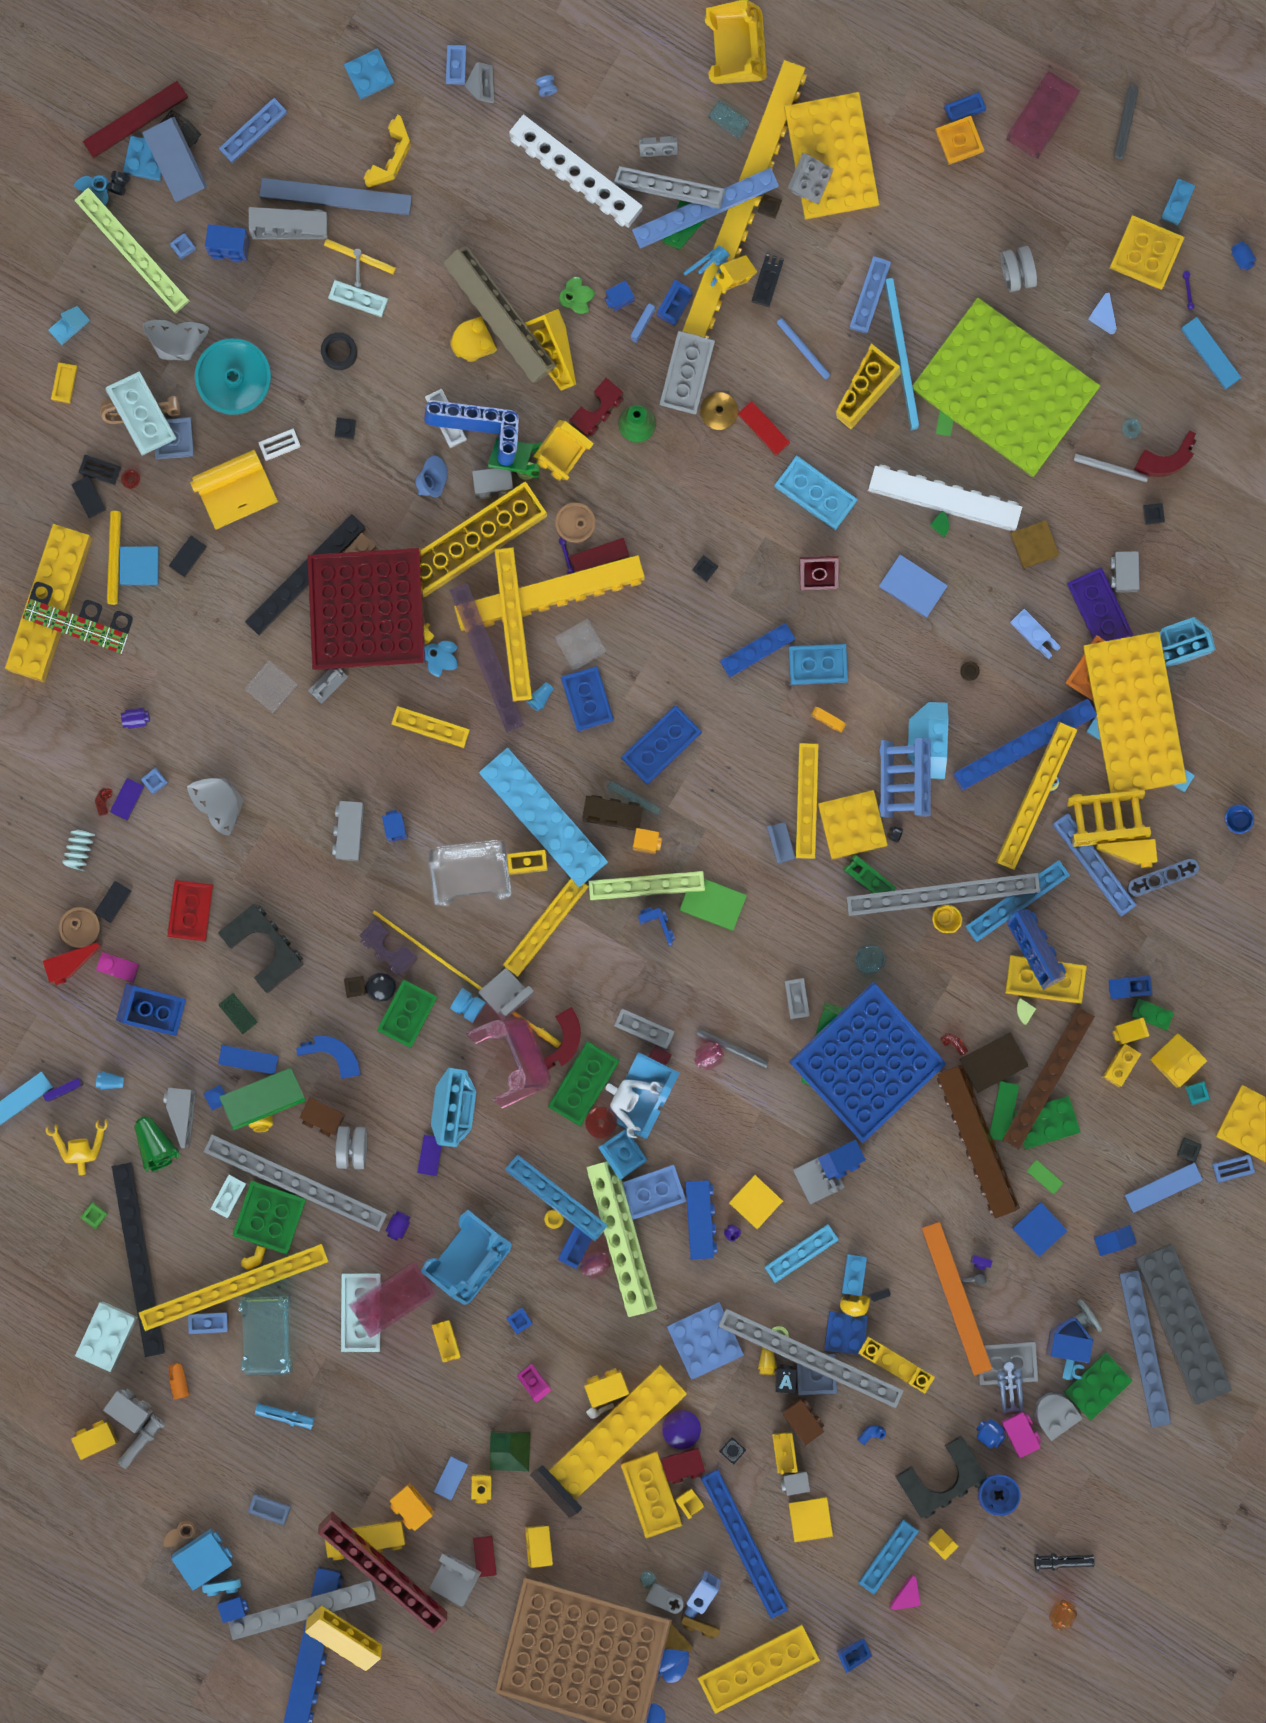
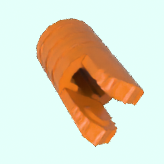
(178, 1381)

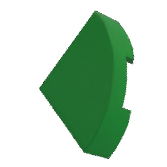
(941, 524)

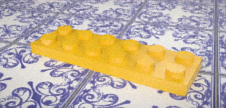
(758, 1669)

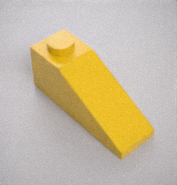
(1135, 852)
(1130, 1031)

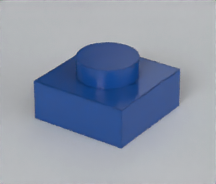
(212, 1097)
(519, 1320)

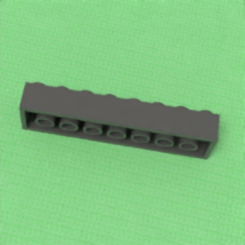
(1183, 1324)

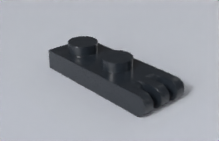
(767, 281)

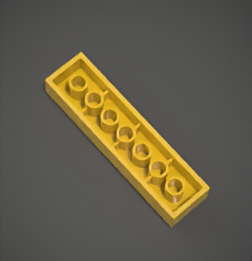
(479, 537)
(61, 569)
(617, 1432)

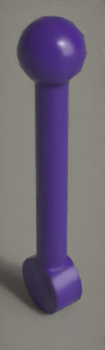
(1186, 275)
(562, 542)

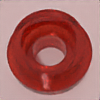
(124, 479)

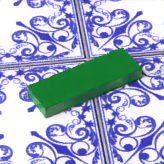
(1003, 1110)

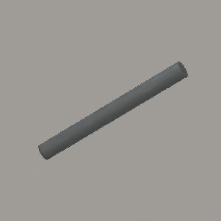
(732, 1048)

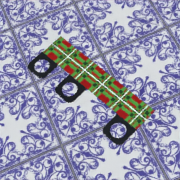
(79, 626)

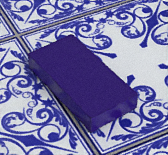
(127, 799)
(62, 1090)
(429, 1156)

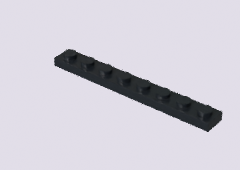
(299, 581)

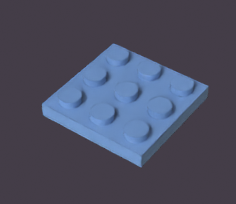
(703, 1343)

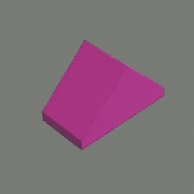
(907, 1596)

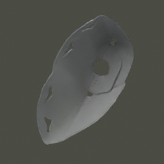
(175, 342)
(221, 802)

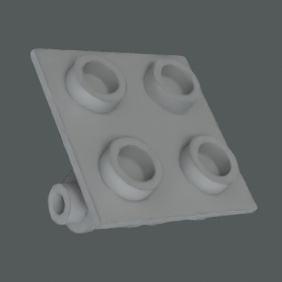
(815, 1182)

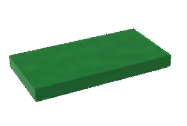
(583, 1083)
(262, 1099)

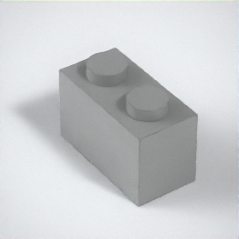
(492, 482)
(1126, 572)

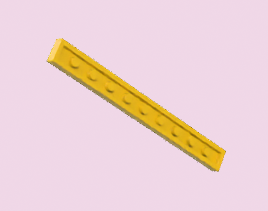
(233, 1287)

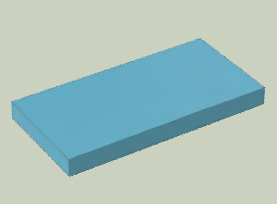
(816, 493)

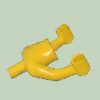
(79, 1149)

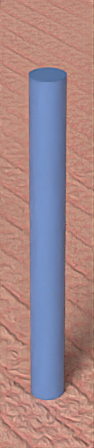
(803, 348)

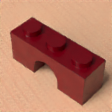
(588, 422)

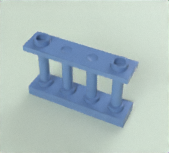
(922, 782)

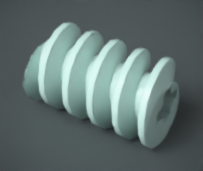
(77, 849)

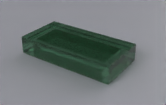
(238, 1013)

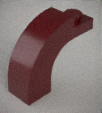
(1164, 466)
(571, 1039)

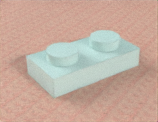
(228, 1196)

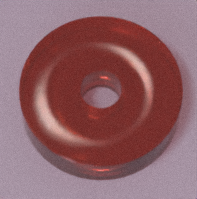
(593, 1126)

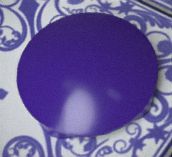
(681, 1429)

